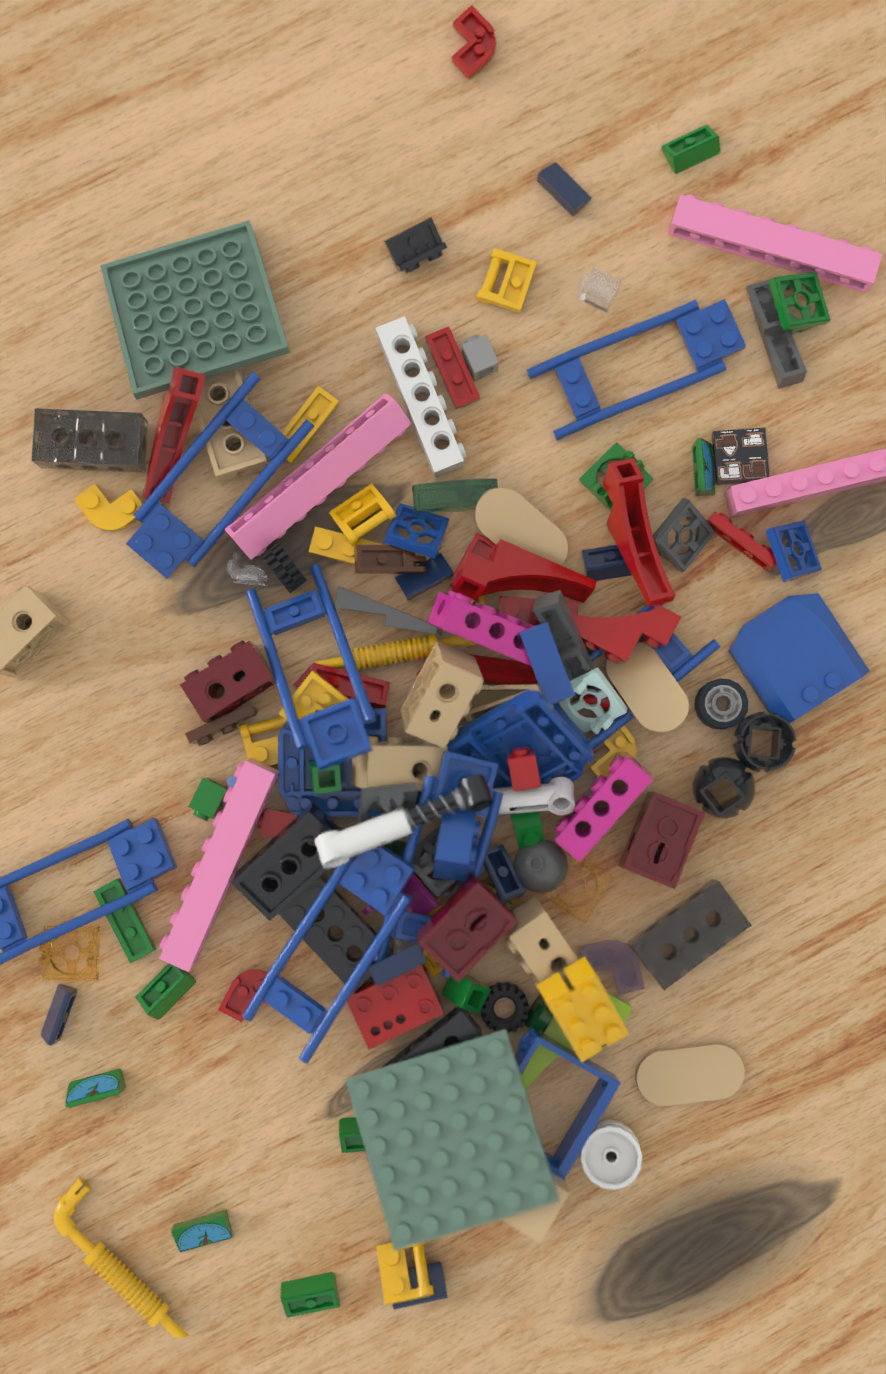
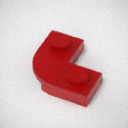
(479, 45)
(241, 993)

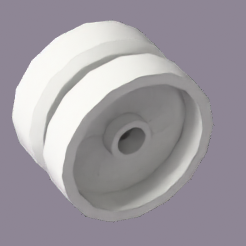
(621, 1168)

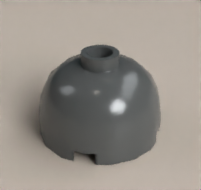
(541, 866)

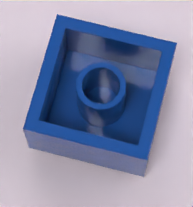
(457, 845)

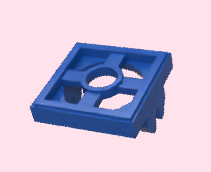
(407, 512)
(806, 561)

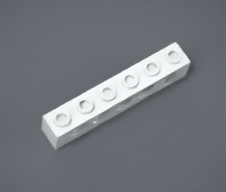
(400, 333)

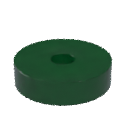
(539, 1014)

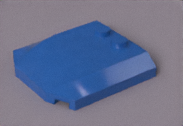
(796, 656)
(524, 722)
(295, 776)

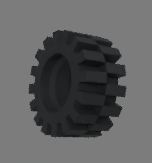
(283, 567)
(517, 1019)

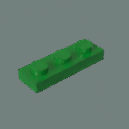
(126, 922)

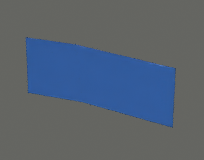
(547, 663)

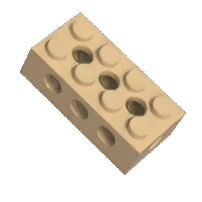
(227, 463)

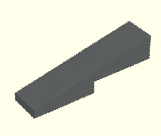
(779, 344)
(395, 618)
(571, 648)

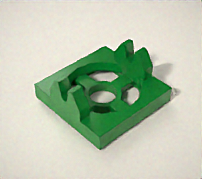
(796, 281)
(589, 480)

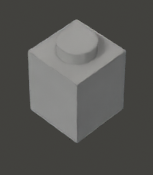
(479, 356)

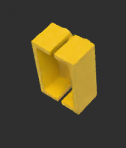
(584, 1011)

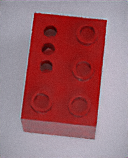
(395, 1006)

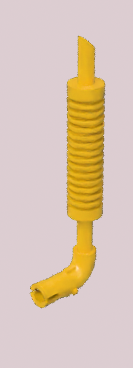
(398, 651)
(110, 1267)

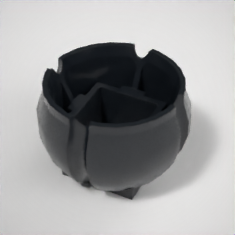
(782, 741)
(739, 778)

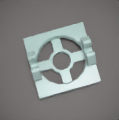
(603, 718)

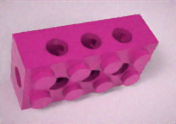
(480, 624)
(580, 840)

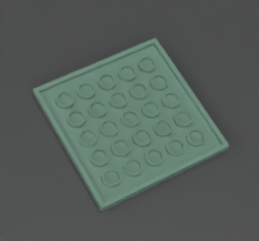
(194, 308)
(451, 1140)

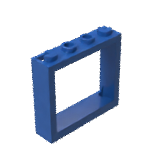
(592, 1109)

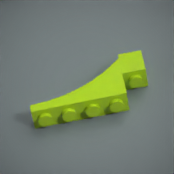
(543, 1057)

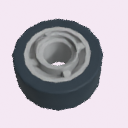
(736, 704)

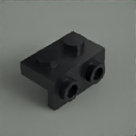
(415, 245)

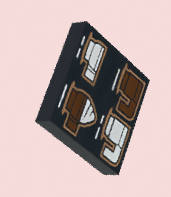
(740, 455)

